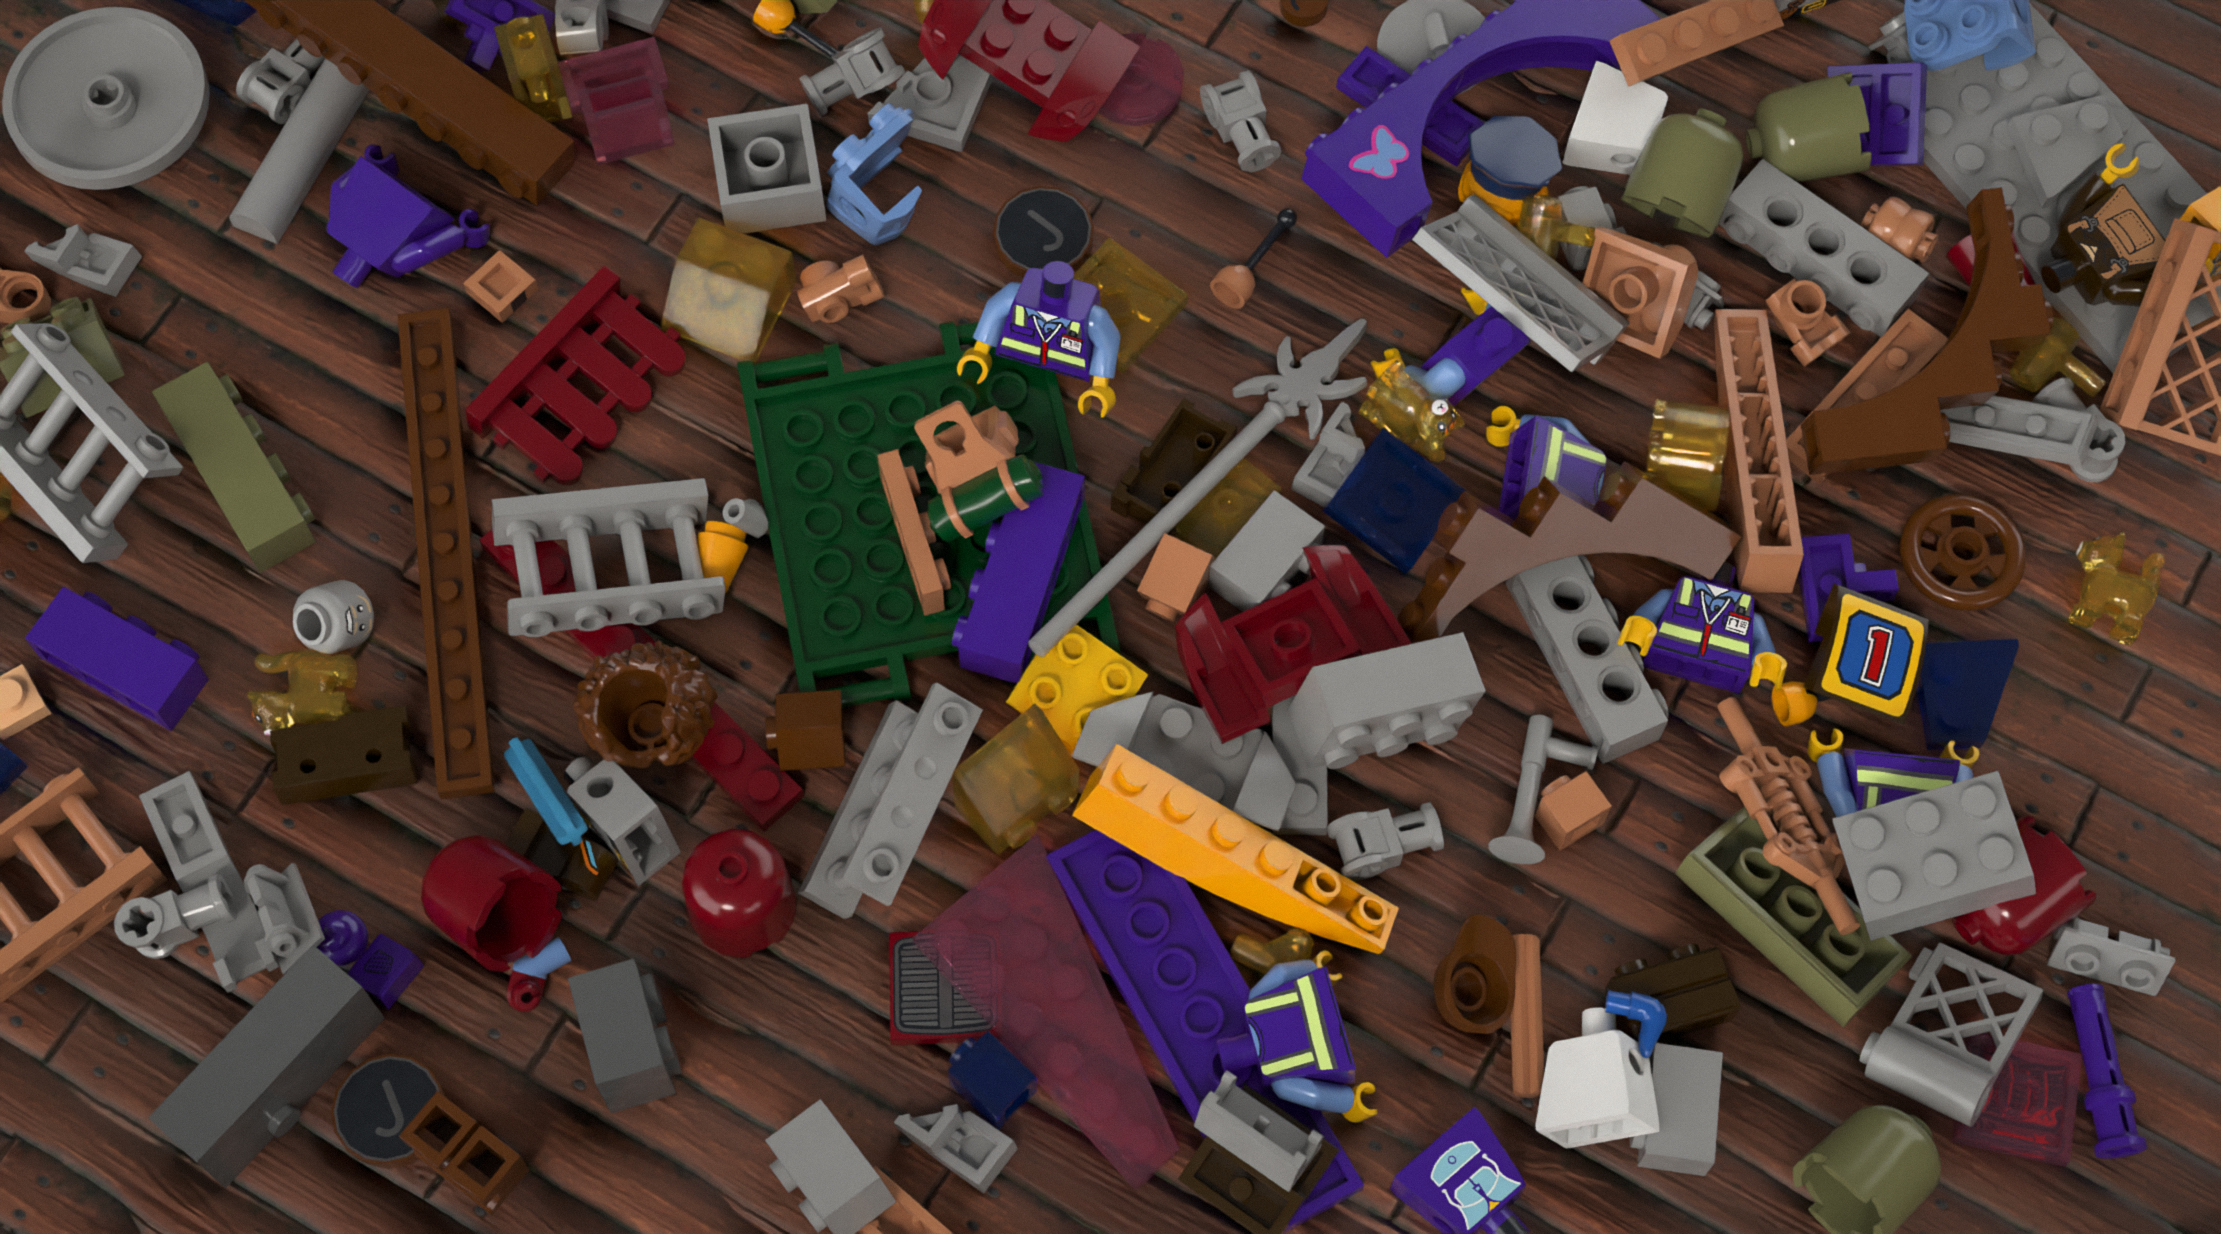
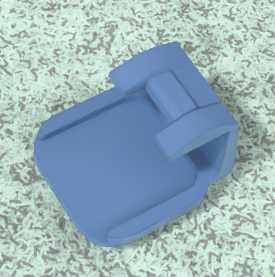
(1958, 30)
(858, 164)

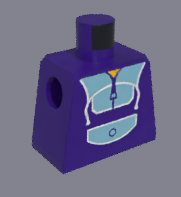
(1464, 1181)

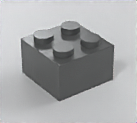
(622, 1037)

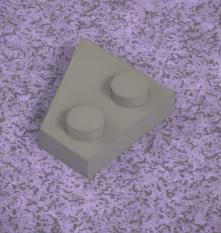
(2063, 143)

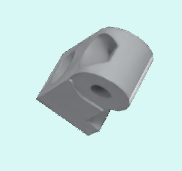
(581, 26)

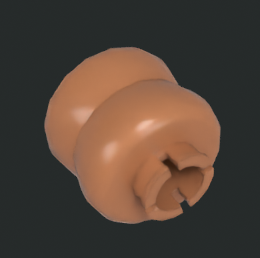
(1902, 228)

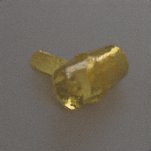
(1543, 225)
(2039, 365)

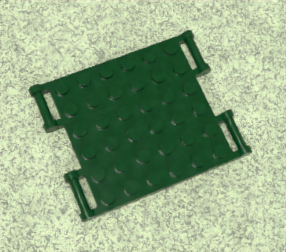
(830, 520)

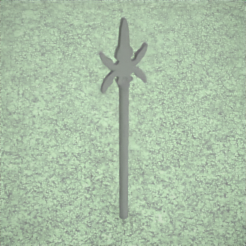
(1294, 389)

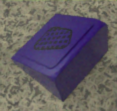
(385, 970)

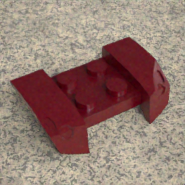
(1033, 52)
(1270, 648)

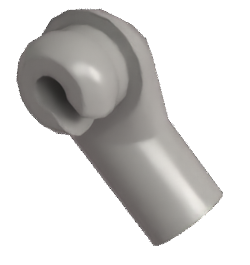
(747, 516)

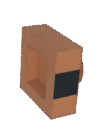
(500, 286)

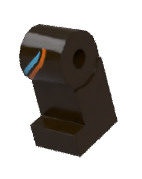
(576, 868)

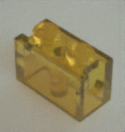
(529, 58)

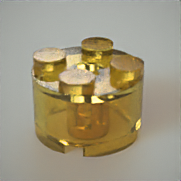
(1689, 449)

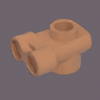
(832, 291)
(1801, 314)

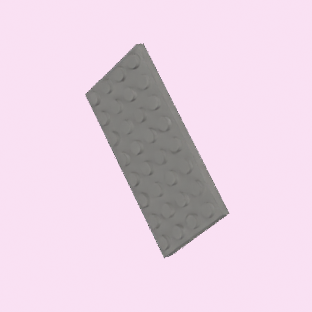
(1974, 151)

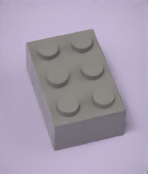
(1385, 701)
(1935, 855)

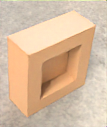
(19, 702)

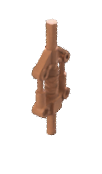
(1780, 786)

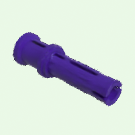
(2108, 1095)

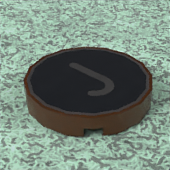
(1042, 228)
(378, 1104)

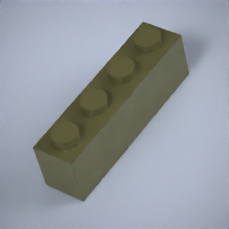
(235, 467)

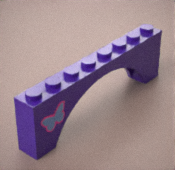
(1374, 161)

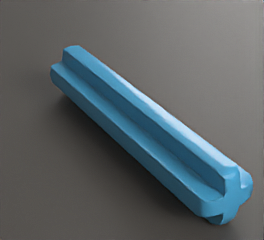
(545, 791)

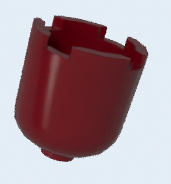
(738, 893)
(490, 900)
(2026, 921)

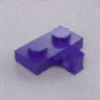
(482, 18)
(1830, 562)

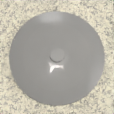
(106, 98)

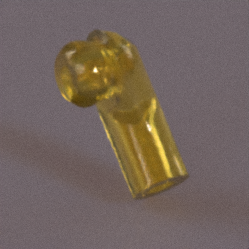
(1262, 957)

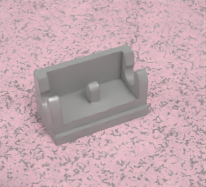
(1256, 1133)

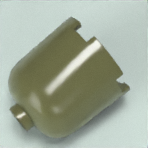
(1812, 129)
(1686, 171)
(1870, 1171)

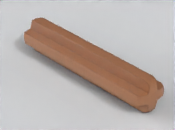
(1527, 1019)

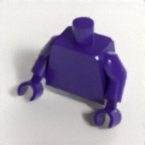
(390, 222)

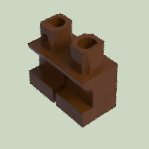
(464, 1153)

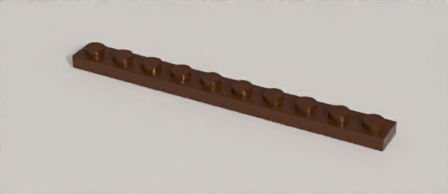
(445, 556)

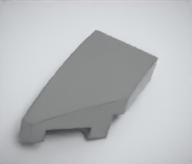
(89, 259)
(1330, 459)
(961, 1143)

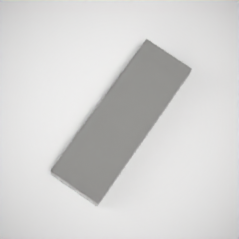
(2024, 429)

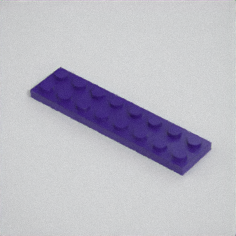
(1176, 981)

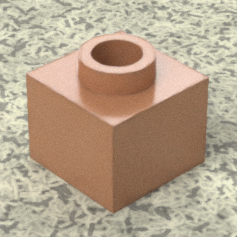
(1571, 809)

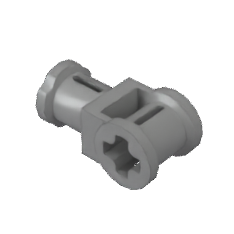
(853, 72)
(280, 80)
(1241, 116)
(2101, 456)
(1378, 841)
(175, 917)

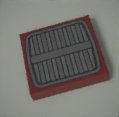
(924, 1002)

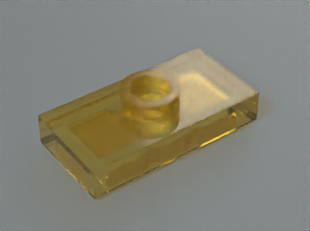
(1226, 509)

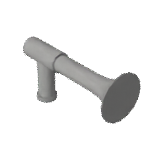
(1518, 841)

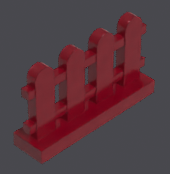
(567, 338)

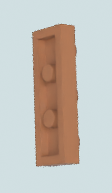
(914, 531)

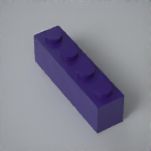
(1019, 578)

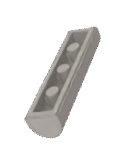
(298, 154)

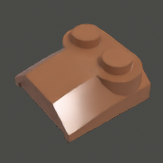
(1644, 285)

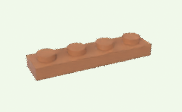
(1692, 36)
(1892, 360)

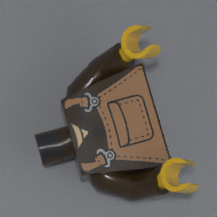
(2105, 241)

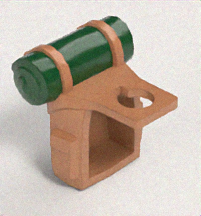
(975, 469)

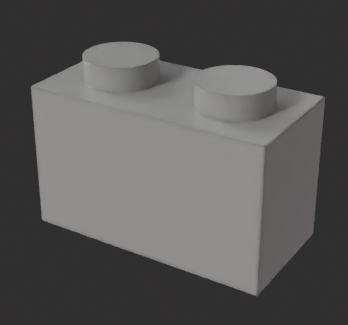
(1265, 554)
(1687, 1108)
(829, 1170)

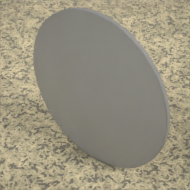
(1425, 30)

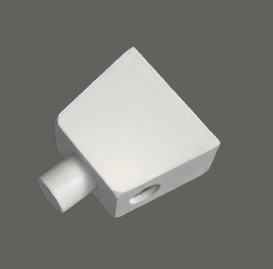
(1613, 122)
(1596, 1086)

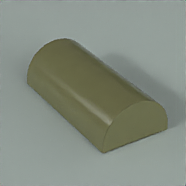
(1789, 920)

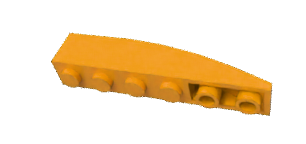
(1228, 853)

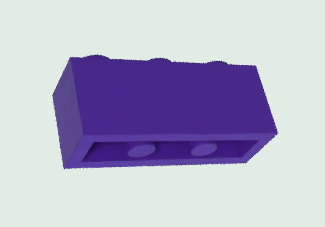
(118, 656)

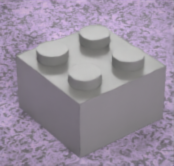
(767, 169)

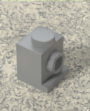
(1585, 207)

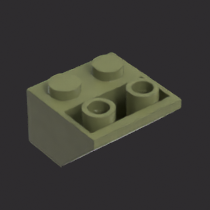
(87, 336)

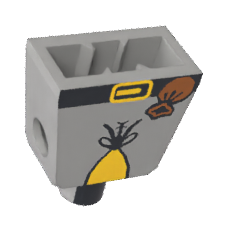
(621, 817)

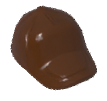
(1477, 977)

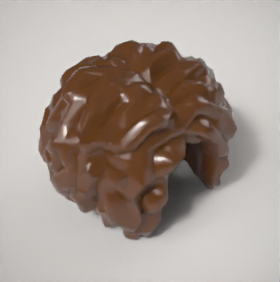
(645, 705)

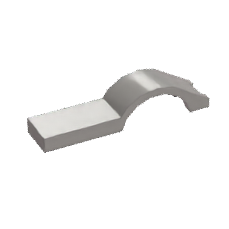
(194, 854)

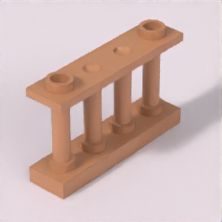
(80, 909)

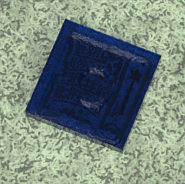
(1393, 500)

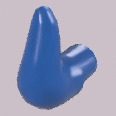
(1641, 1008)

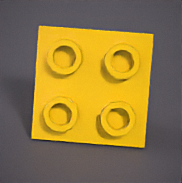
(1075, 680)

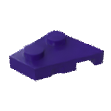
(1894, 110)

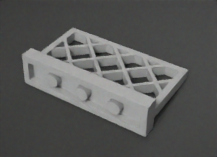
(1523, 283)

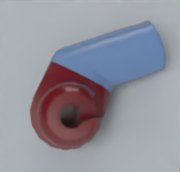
(530, 975)

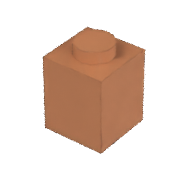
(1175, 578)

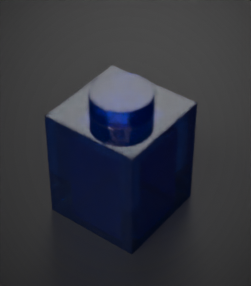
(991, 1078)

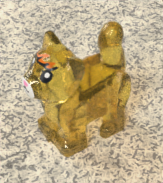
(1410, 412)
(2115, 592)
(310, 692)

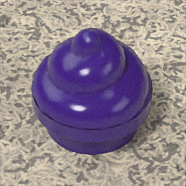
(344, 937)

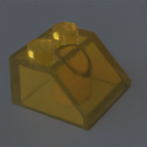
(728, 290)
(1015, 781)

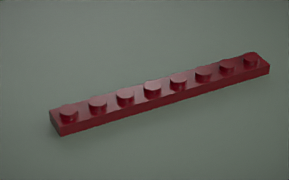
(727, 750)

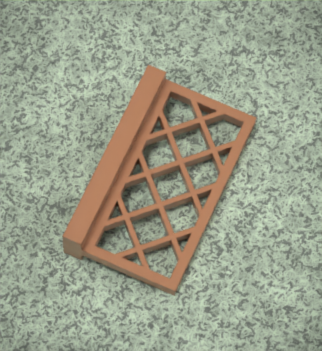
(2156, 334)

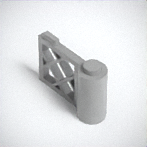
(1925, 1062)

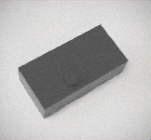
(268, 1067)

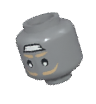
(333, 617)

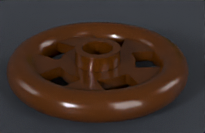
(1987, 521)

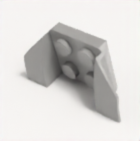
(1179, 739)

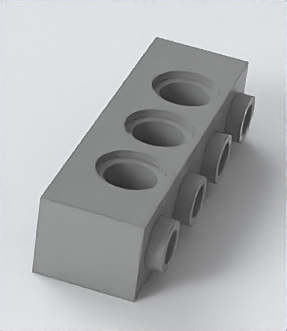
(1815, 224)
(1609, 724)

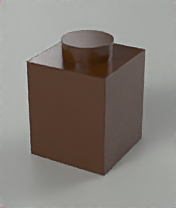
(807, 730)

